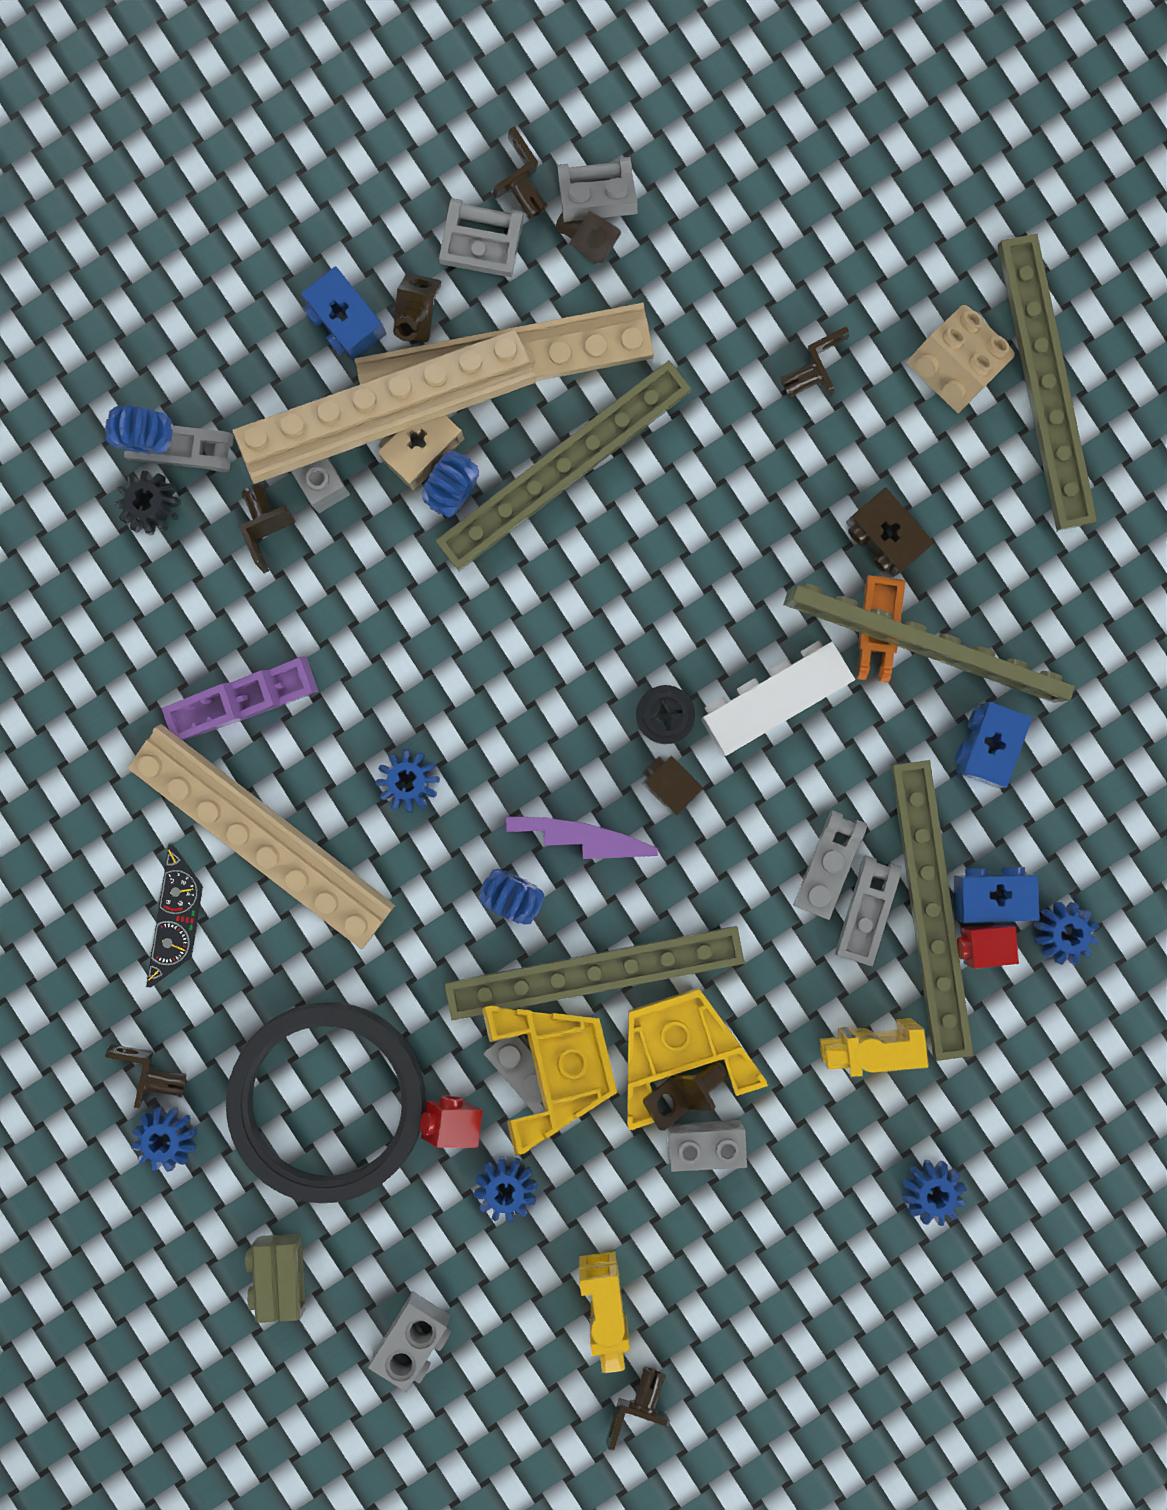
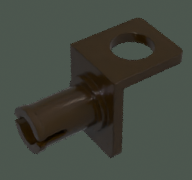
(519, 181)
(590, 236)
(415, 308)
(814, 371)
(264, 522)
(150, 1078)
(687, 1094)
(643, 1406)

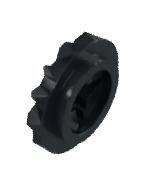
(675, 700)

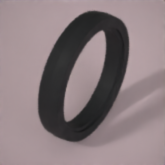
(265, 1162)

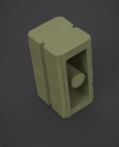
(277, 1278)

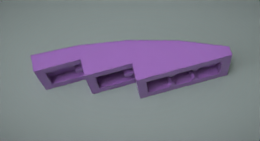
(240, 699)
(595, 840)

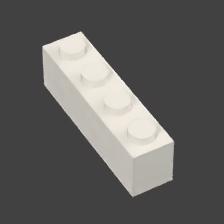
(777, 698)

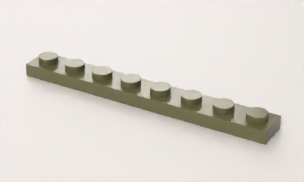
(1047, 382)
(563, 466)
(941, 648)
(932, 910)
(595, 972)

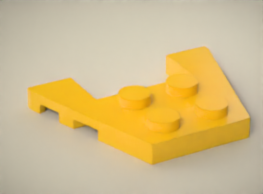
(678, 1037)
(568, 1064)

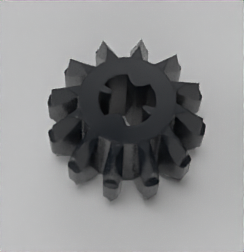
(134, 502)

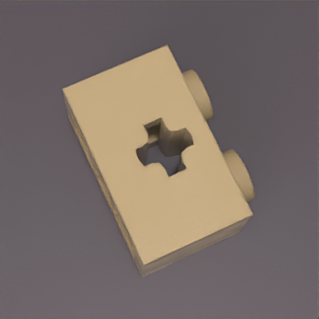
(412, 462)

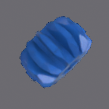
(138, 429)
(450, 483)
(395, 778)
(511, 896)
(1078, 940)
(153, 1128)
(947, 1198)
(501, 1203)

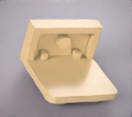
(961, 357)

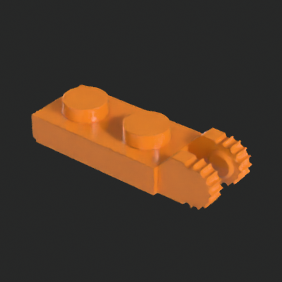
(885, 595)

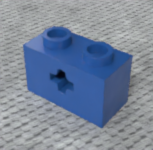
(333, 295)
(1007, 731)
(1017, 902)

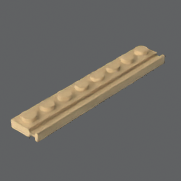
(552, 346)
(384, 406)
(261, 836)

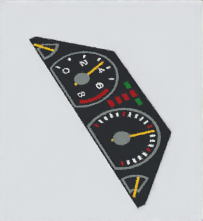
(175, 918)

